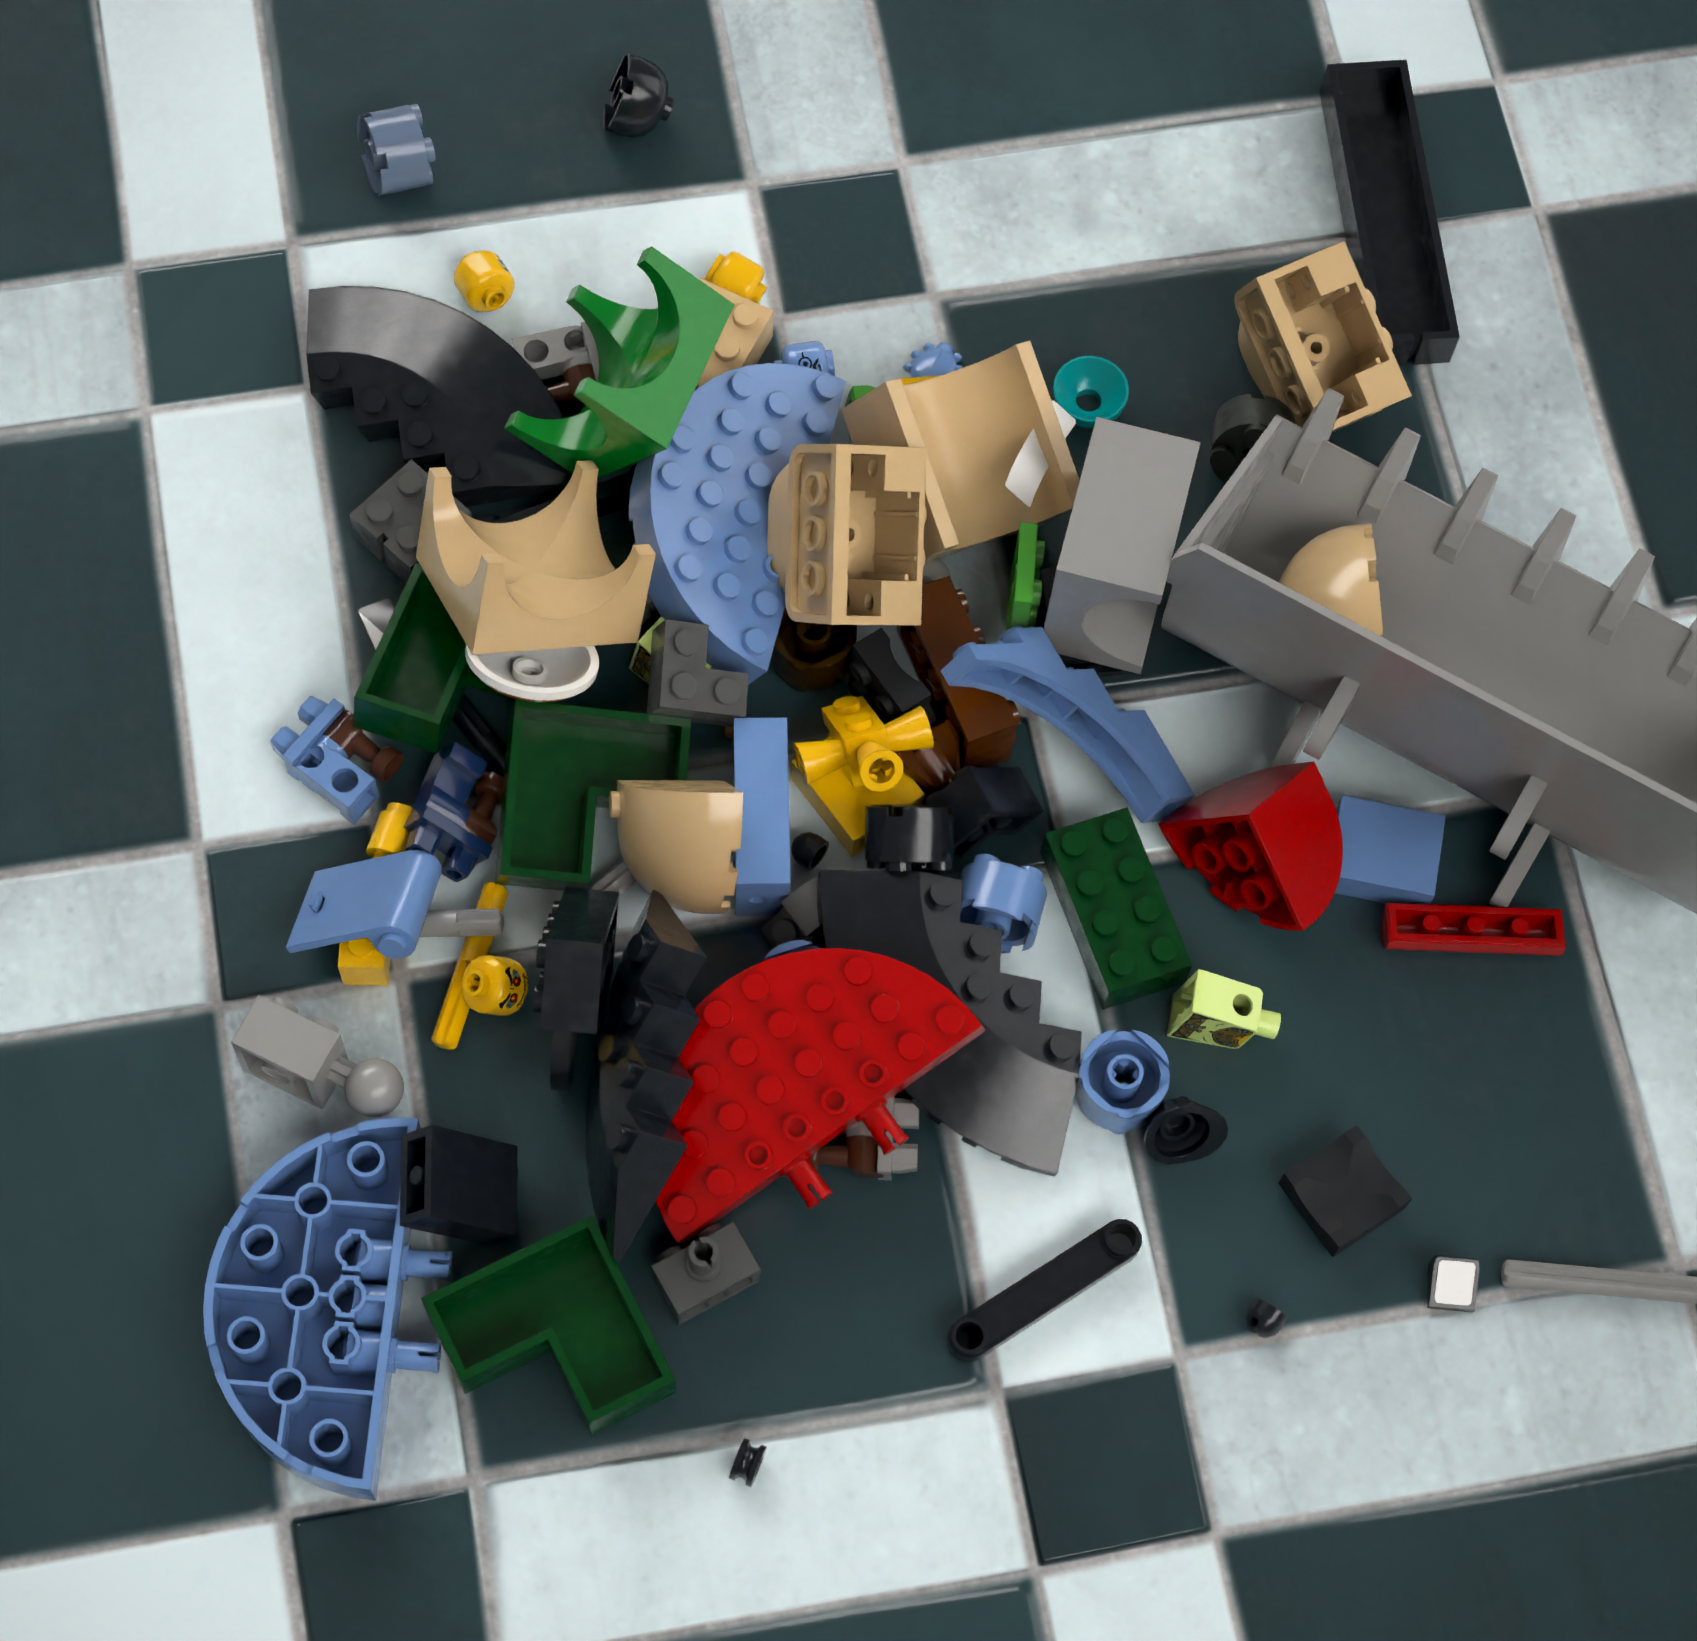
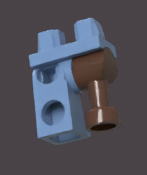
(323, 755)

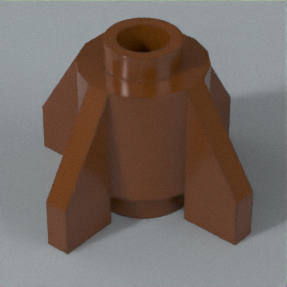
(934, 766)

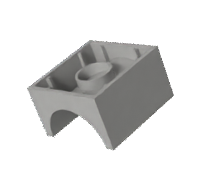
(1119, 544)

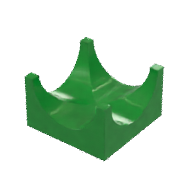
(645, 371)

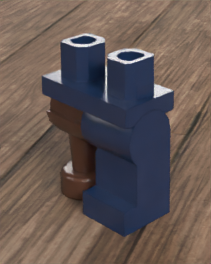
(444, 821)

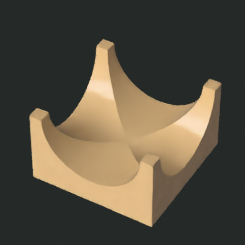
(535, 577)

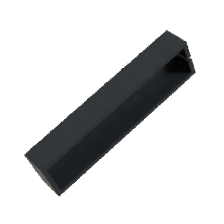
(1389, 205)

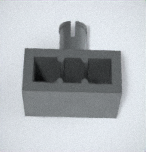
(705, 1271)

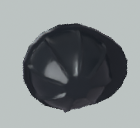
(1183, 1131)

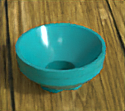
(1093, 377)

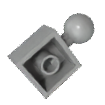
(311, 1059)

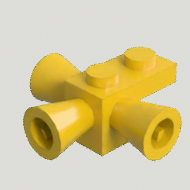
(863, 744)

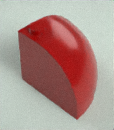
(1264, 843)

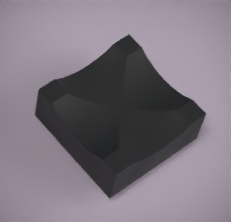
(882, 680)
(1344, 1191)

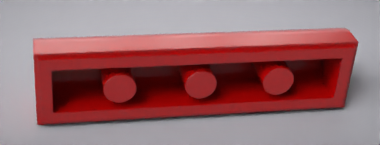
(1472, 929)

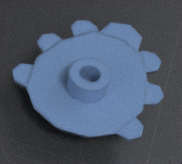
(933, 361)

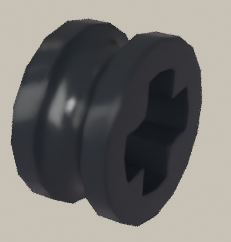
(747, 1462)

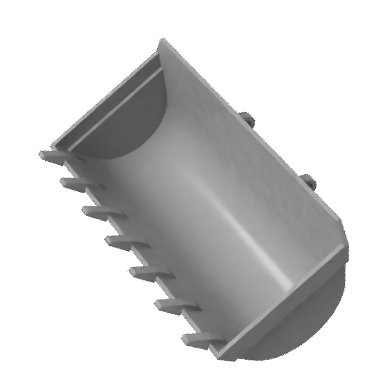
(1489, 658)

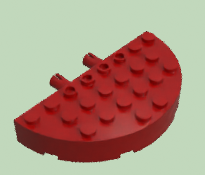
(792, 1063)

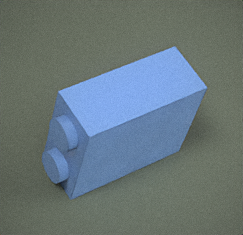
(1388, 851)

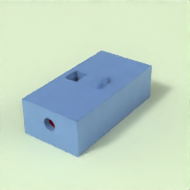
(762, 776)

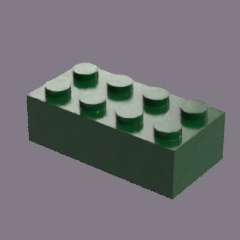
(1115, 908)

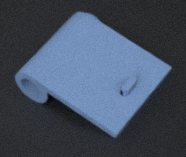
(369, 899)

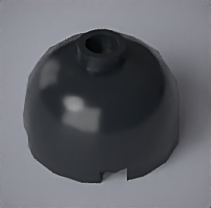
(637, 98)

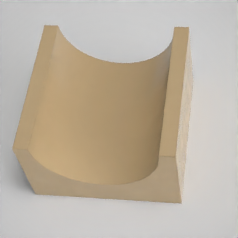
(972, 435)

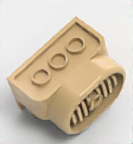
(1318, 331)
(850, 533)

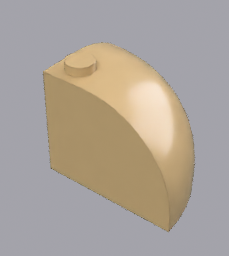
(1340, 574)
(680, 839)

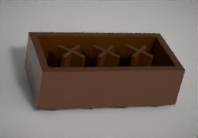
(981, 718)

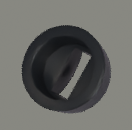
(809, 849)
(1265, 1319)

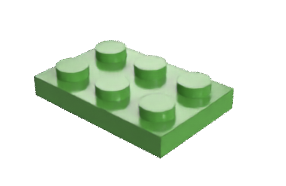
(1024, 581)

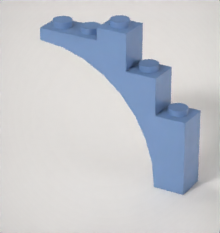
(1076, 702)

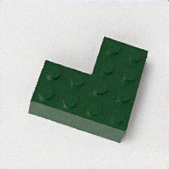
(416, 671)
(561, 769)
(560, 1301)

